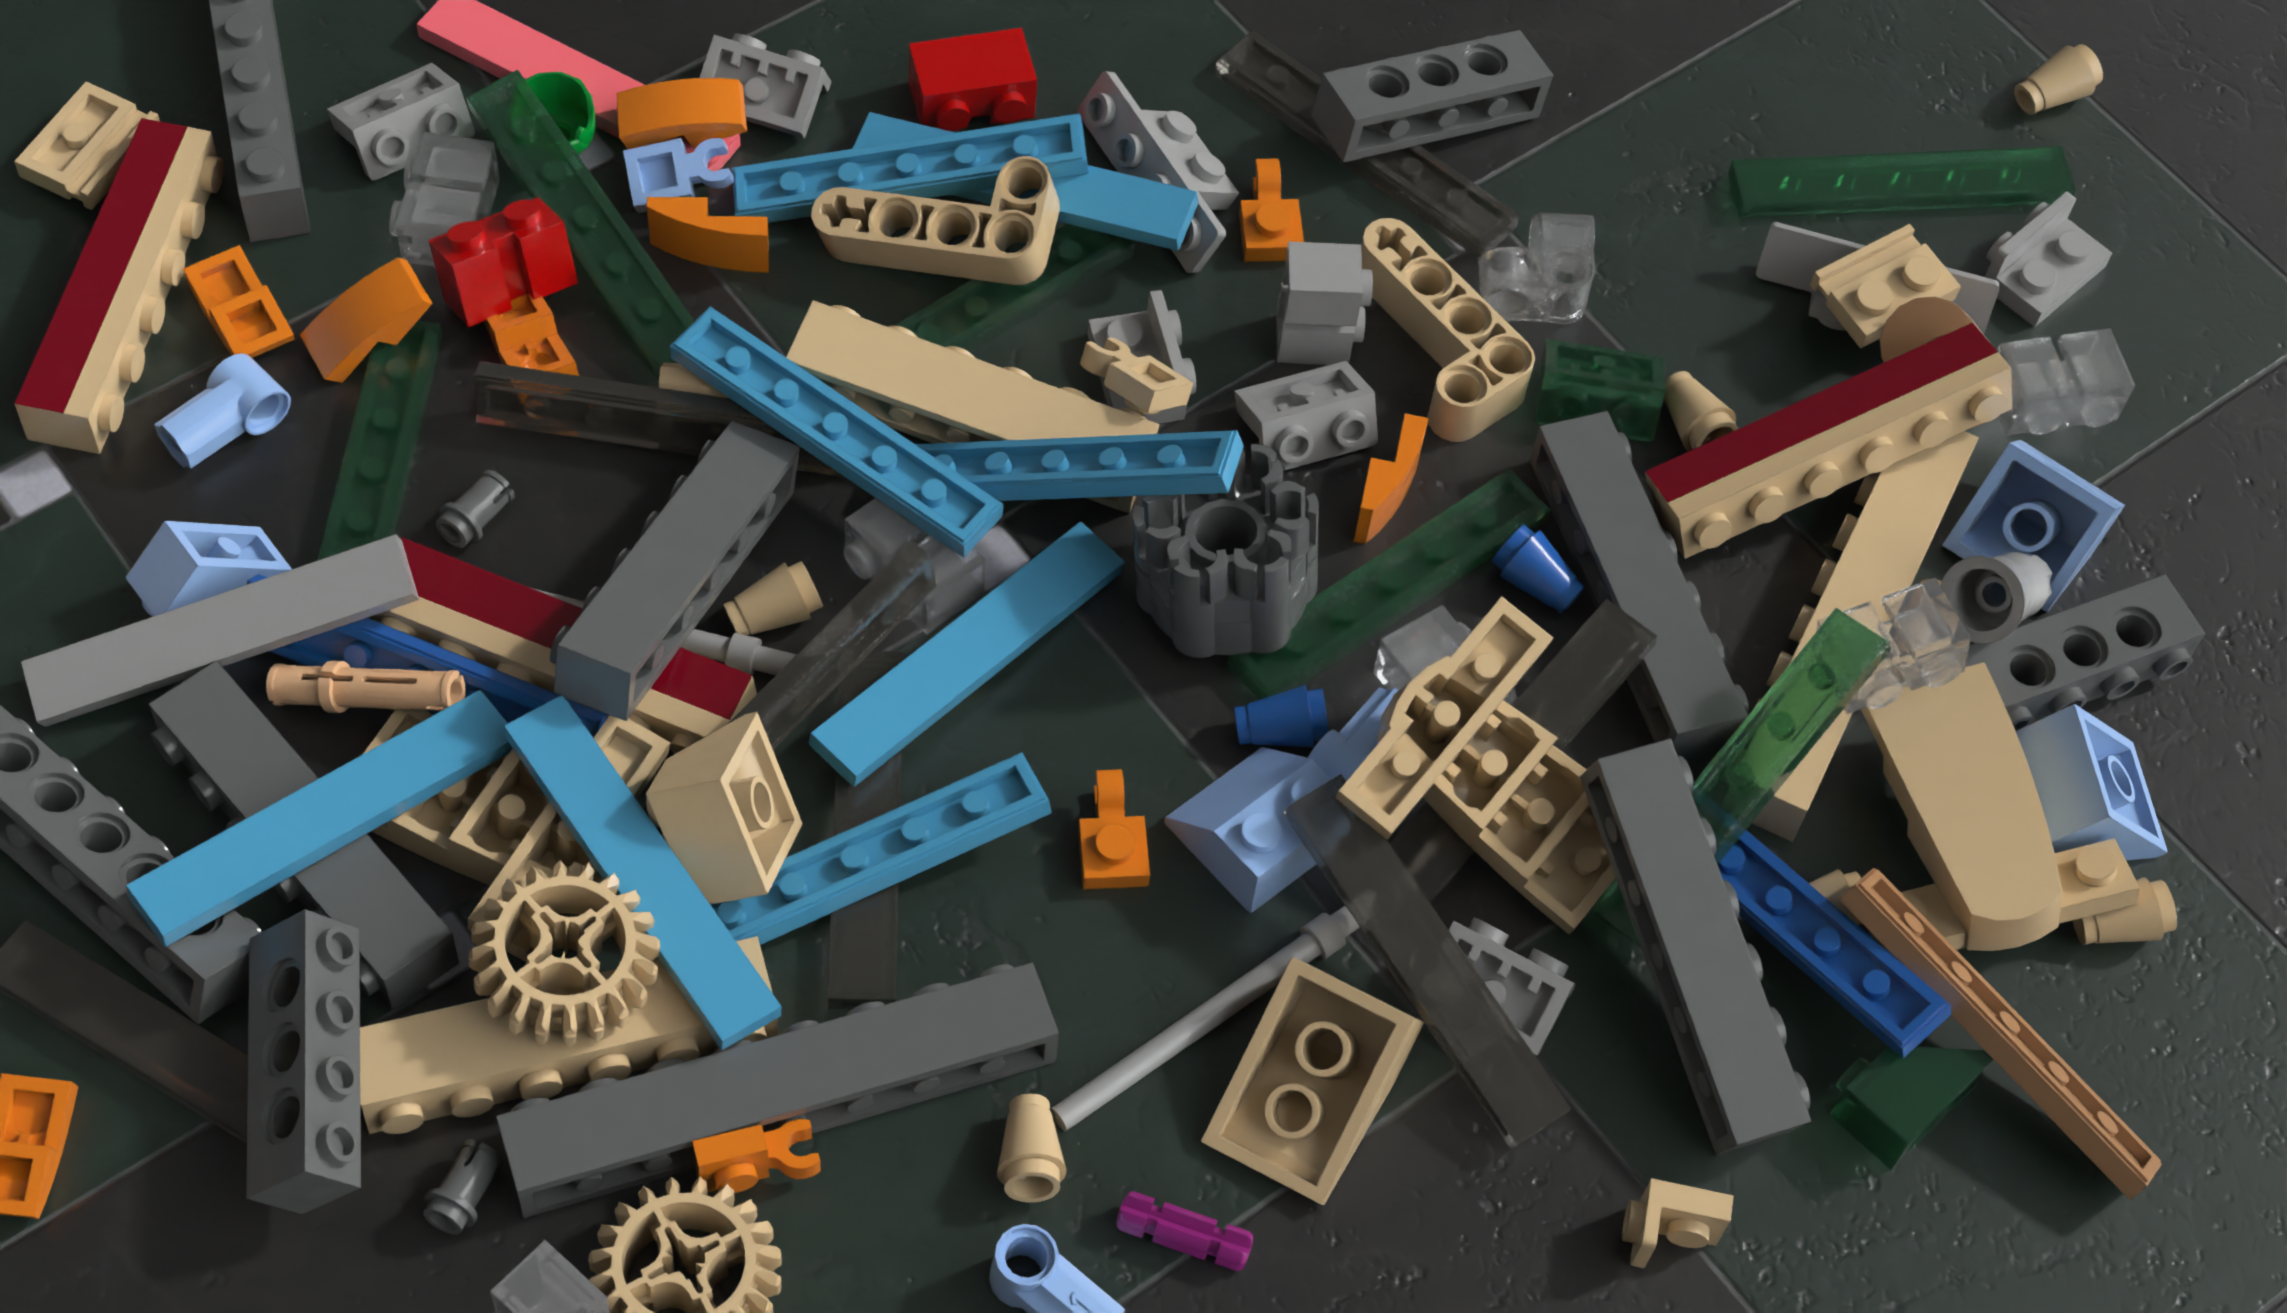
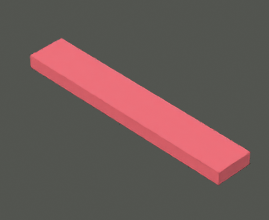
(506, 45)

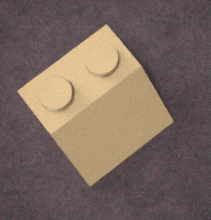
(726, 811)

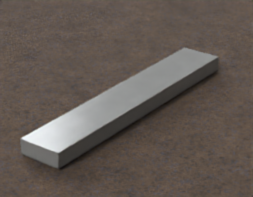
(219, 630)

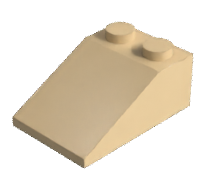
(1311, 1080)

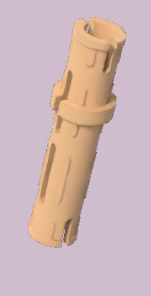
(340, 687)

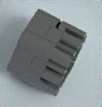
(1229, 565)

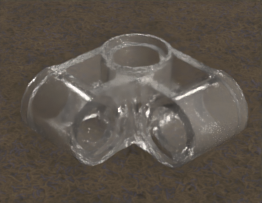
(1546, 279)

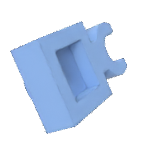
(670, 172)

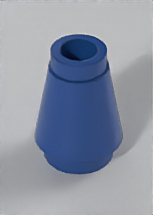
(1538, 569)
(1284, 719)

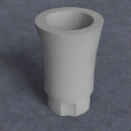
(1996, 593)

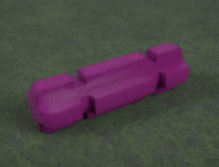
(1184, 1231)

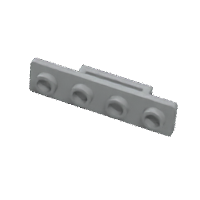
(1163, 150)
(1795, 254)

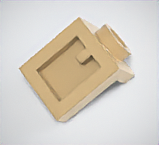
(1681, 1212)

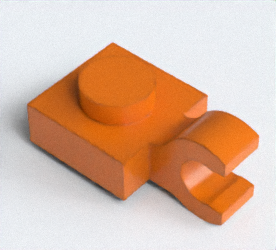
(1268, 220)
(1112, 845)
(749, 1153)

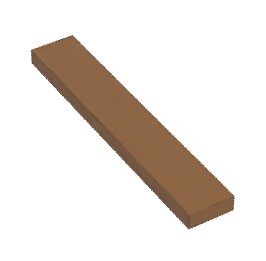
(2003, 1033)

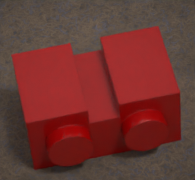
(972, 79)
(503, 258)

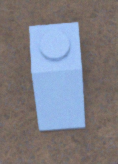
(200, 561)

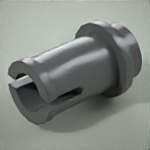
(463, 520)
(455, 1200)

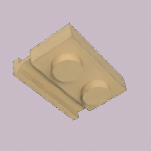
(82, 145)
(1878, 279)

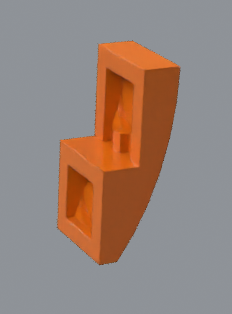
(681, 107)
(724, 242)
(237, 304)
(370, 311)
(530, 337)
(1390, 481)
(32, 1139)

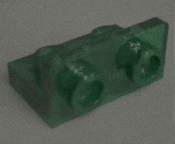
(1595, 379)

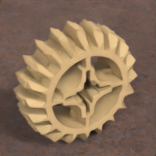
(537, 911)
(732, 1241)

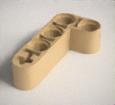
(860, 223)
(1480, 353)

